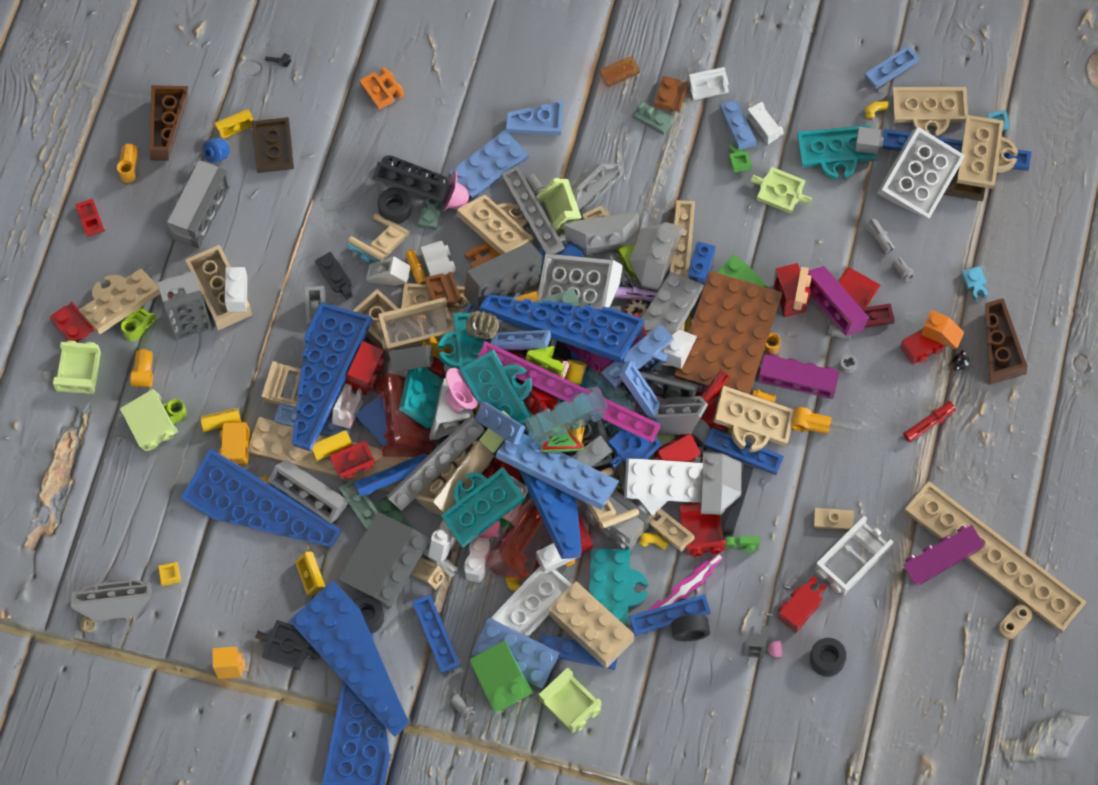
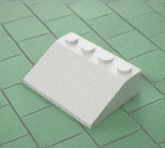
(921, 173)
(592, 279)

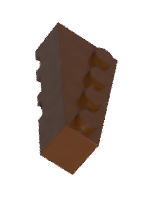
(165, 118)
(1003, 346)

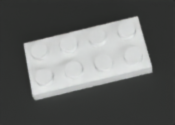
(663, 480)
(530, 603)

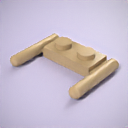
(386, 242)
(607, 516)

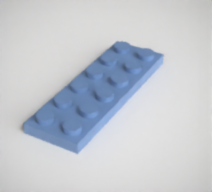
(559, 471)

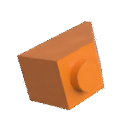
(942, 329)

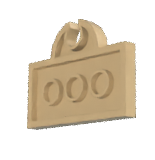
(930, 107)
(984, 152)
(496, 223)
(118, 299)
(753, 419)

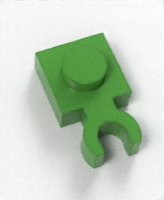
(739, 160)
(744, 543)

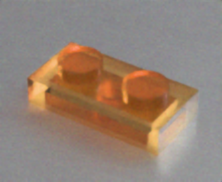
(619, 71)

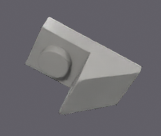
(313, 297)

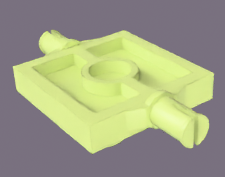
(781, 190)

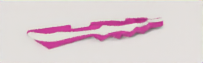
(689, 583)

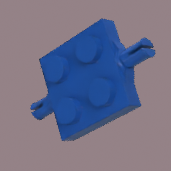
(631, 446)

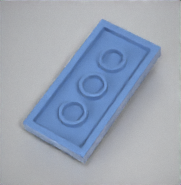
(489, 163)
(532, 656)

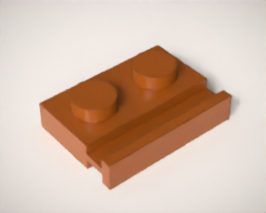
(671, 94)
(443, 286)

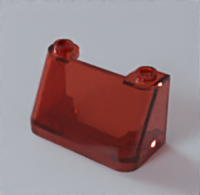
(403, 433)
(507, 555)

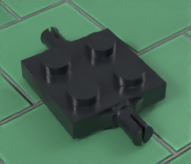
(286, 646)

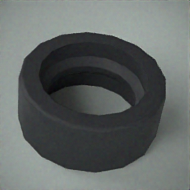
(690, 628)

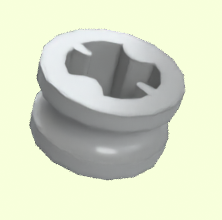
(850, 369)

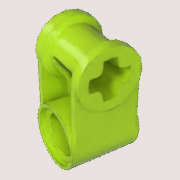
(625, 255)
(140, 321)
(175, 417)

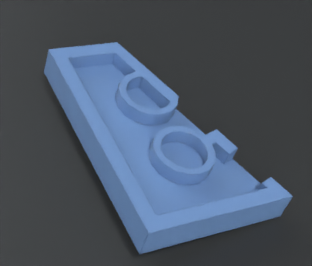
(538, 120)

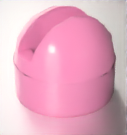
(775, 649)

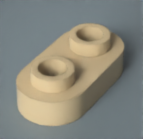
(1016, 621)

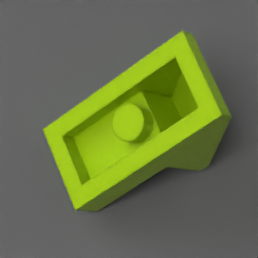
(543, 359)

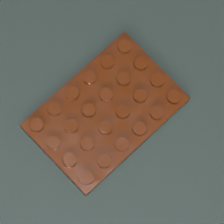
(730, 331)

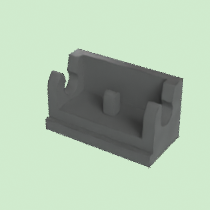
(411, 358)
(756, 645)

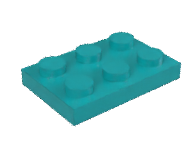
(420, 395)

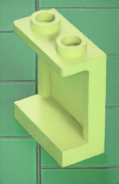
(559, 203)
(78, 367)
(149, 420)
(569, 701)

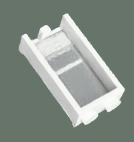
(852, 557)

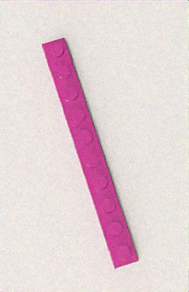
(567, 391)

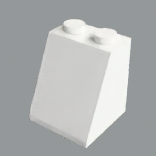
(445, 417)

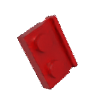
(71, 323)

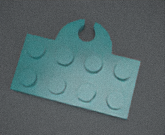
(832, 150)
(463, 345)
(498, 385)
(481, 504)
(614, 582)

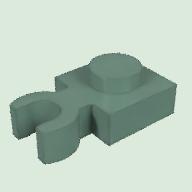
(430, 216)

